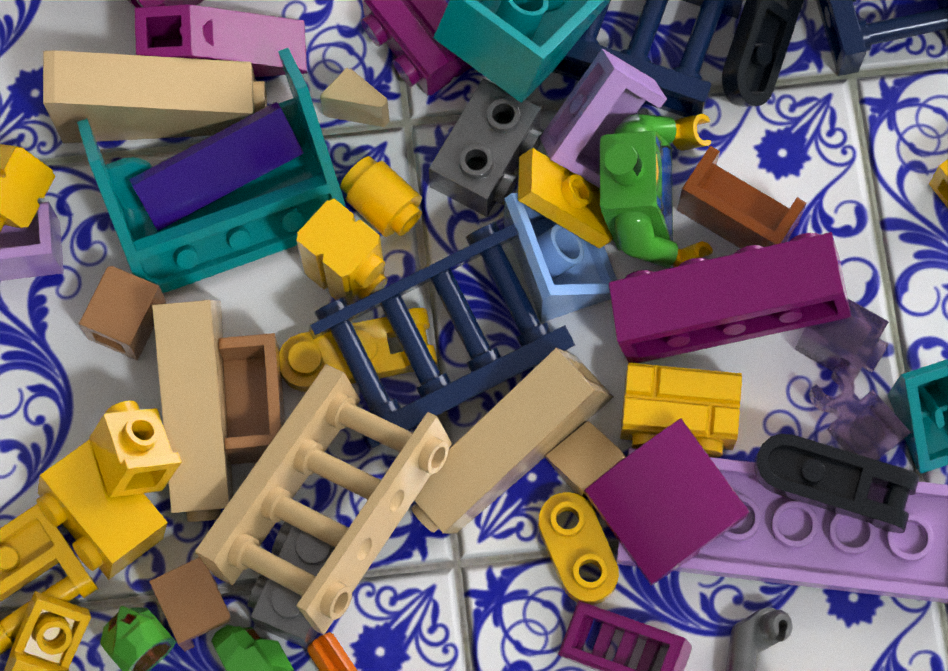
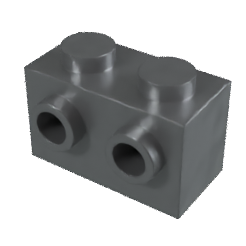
(485, 148)
(275, 605)

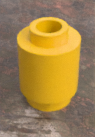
(382, 197)

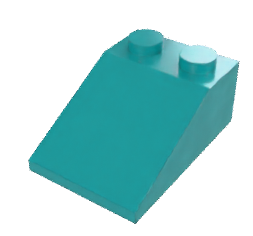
(515, 39)

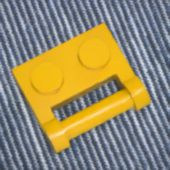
(28, 550)

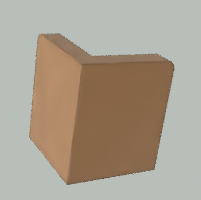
(121, 312)
(190, 601)

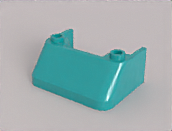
(234, 228)

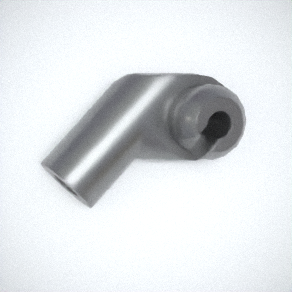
(755, 635)

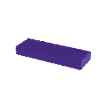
(216, 166)

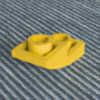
(48, 635)

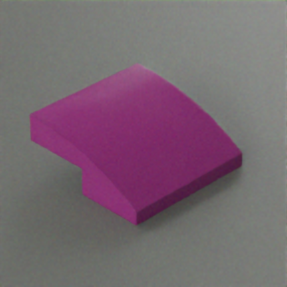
(666, 501)

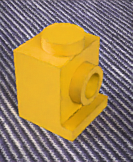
(133, 450)

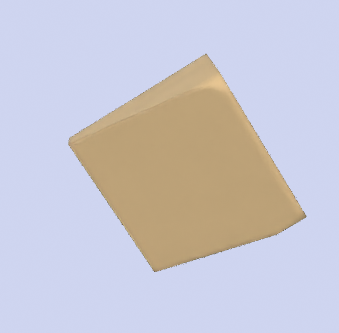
(354, 100)
(584, 457)

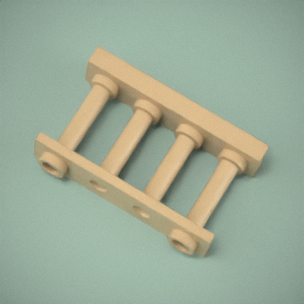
(281, 471)

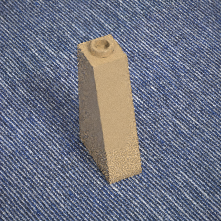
(146, 95)
(194, 405)
(510, 441)

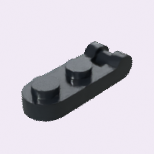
(758, 50)
(835, 480)

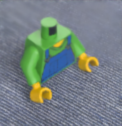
(639, 186)

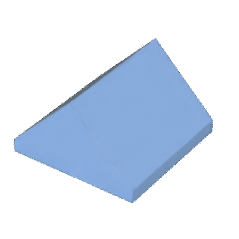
(557, 264)

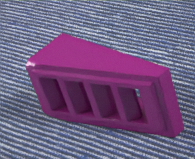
(580, 625)

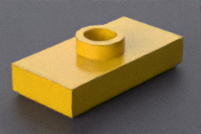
(562, 197)

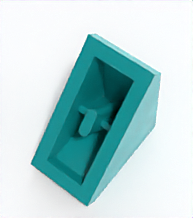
(922, 406)

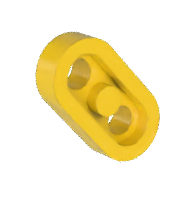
(578, 546)

